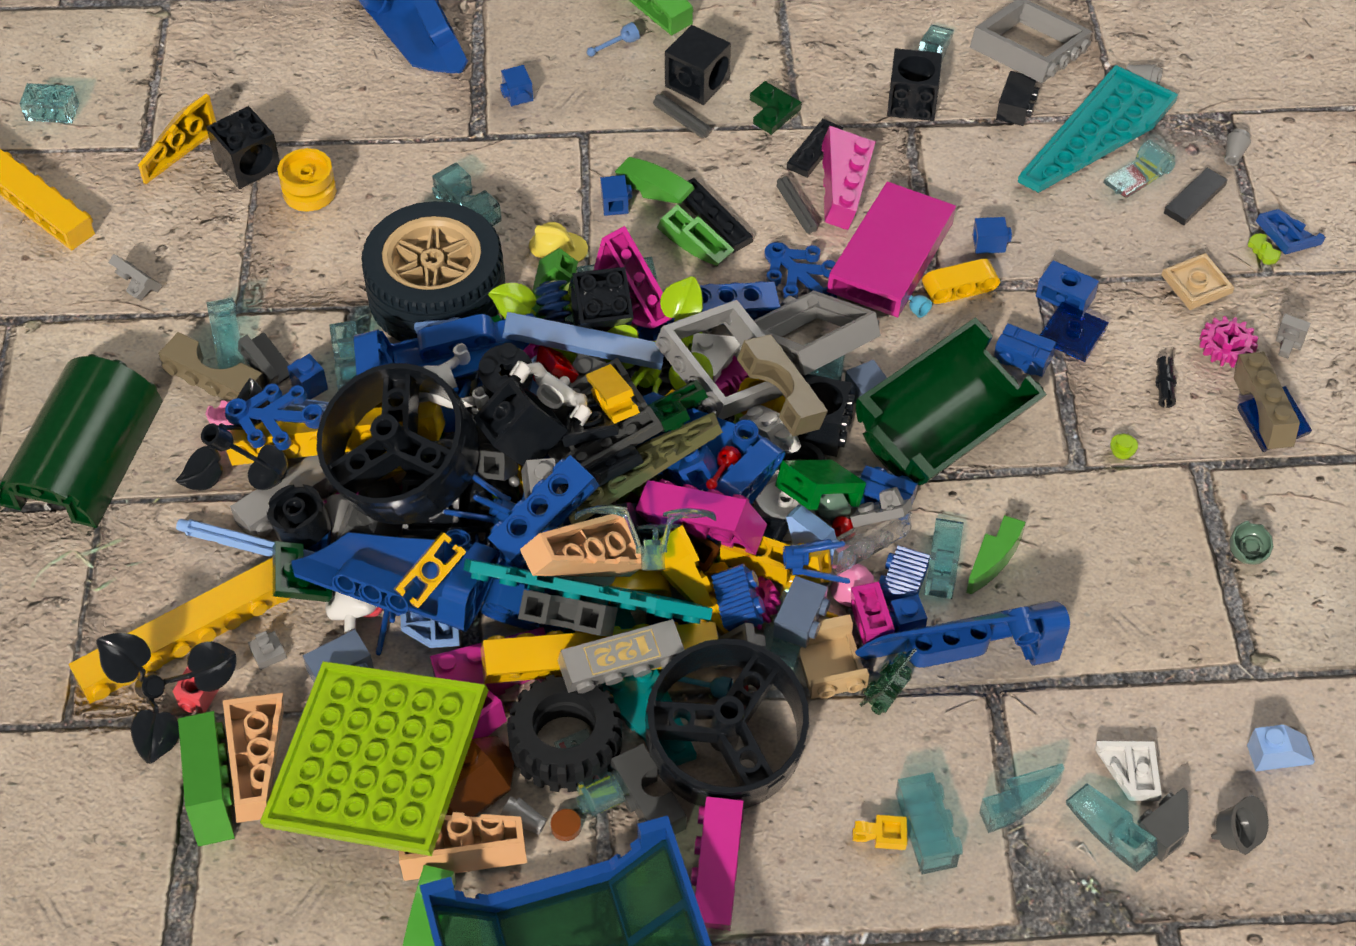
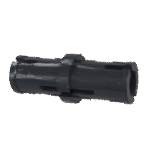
(1166, 382)

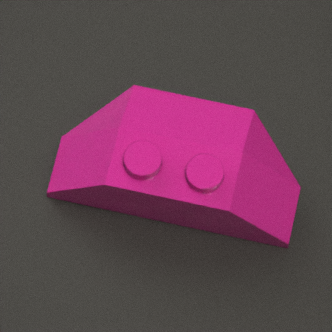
(621, 251)

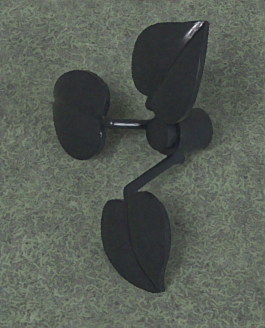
(203, 469)
(123, 659)

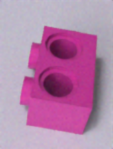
(871, 612)

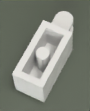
(772, 428)

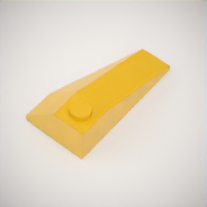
(178, 138)
(683, 575)

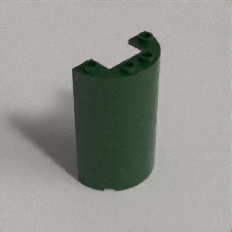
(942, 405)
(83, 439)

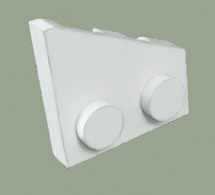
(717, 349)
(1133, 767)

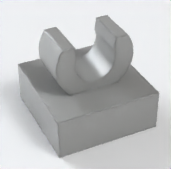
(266, 649)

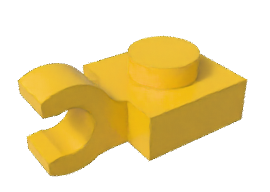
(887, 831)

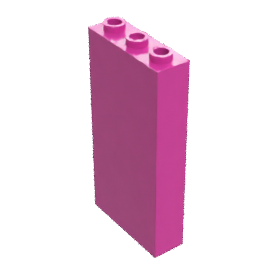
(891, 249)

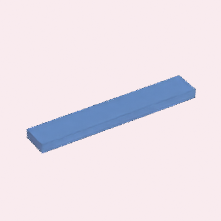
(582, 340)

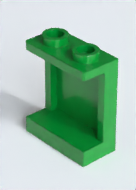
(810, 479)

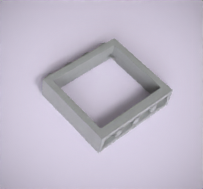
(988, 39)
(856, 329)
(689, 369)

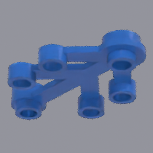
(779, 254)
(241, 411)

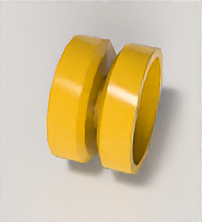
(307, 179)

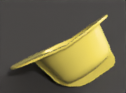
(554, 236)

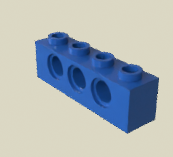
(755, 298)
(560, 507)

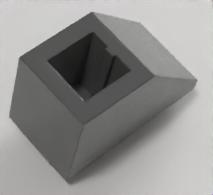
(1168, 823)

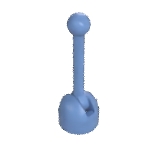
(629, 34)

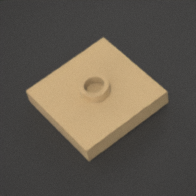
(1197, 281)

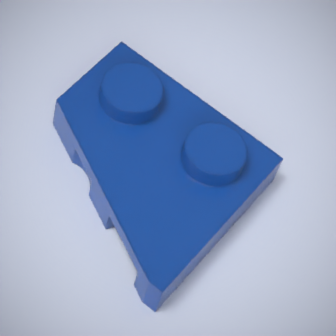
(1287, 232)

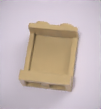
(831, 660)

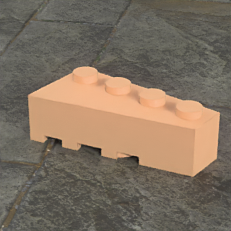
(584, 549)
(252, 744)
(471, 845)

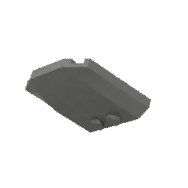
(631, 431)

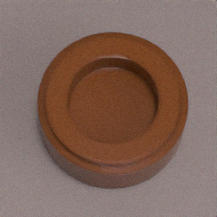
(565, 825)

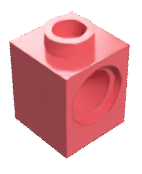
(191, 702)

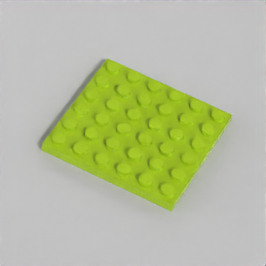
(375, 758)

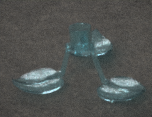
(653, 551)

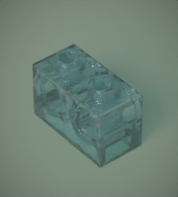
(49, 103)

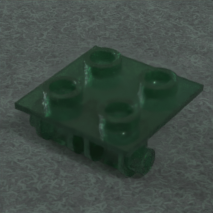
(893, 679)

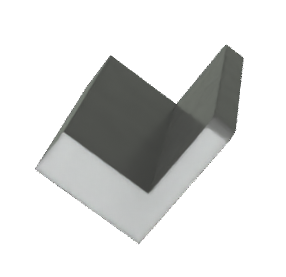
(264, 357)

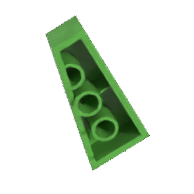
(668, 14)
(206, 778)

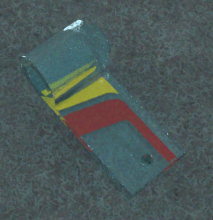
(1150, 164)
(603, 792)

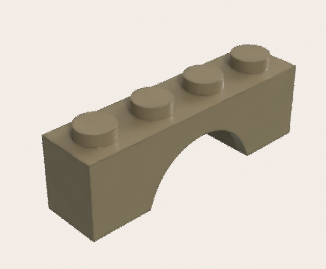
(184, 359)
(767, 361)
(1276, 416)

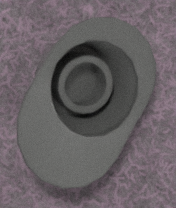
(1242, 825)

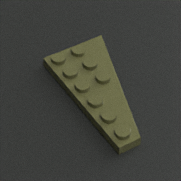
(657, 456)

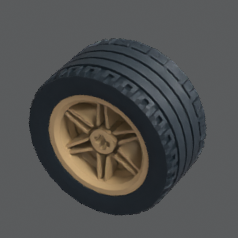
(431, 266)

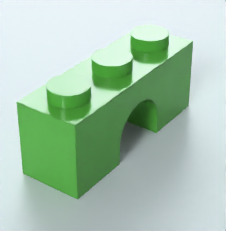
(553, 267)

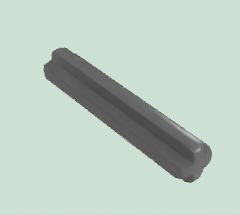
(682, 116)
(797, 205)

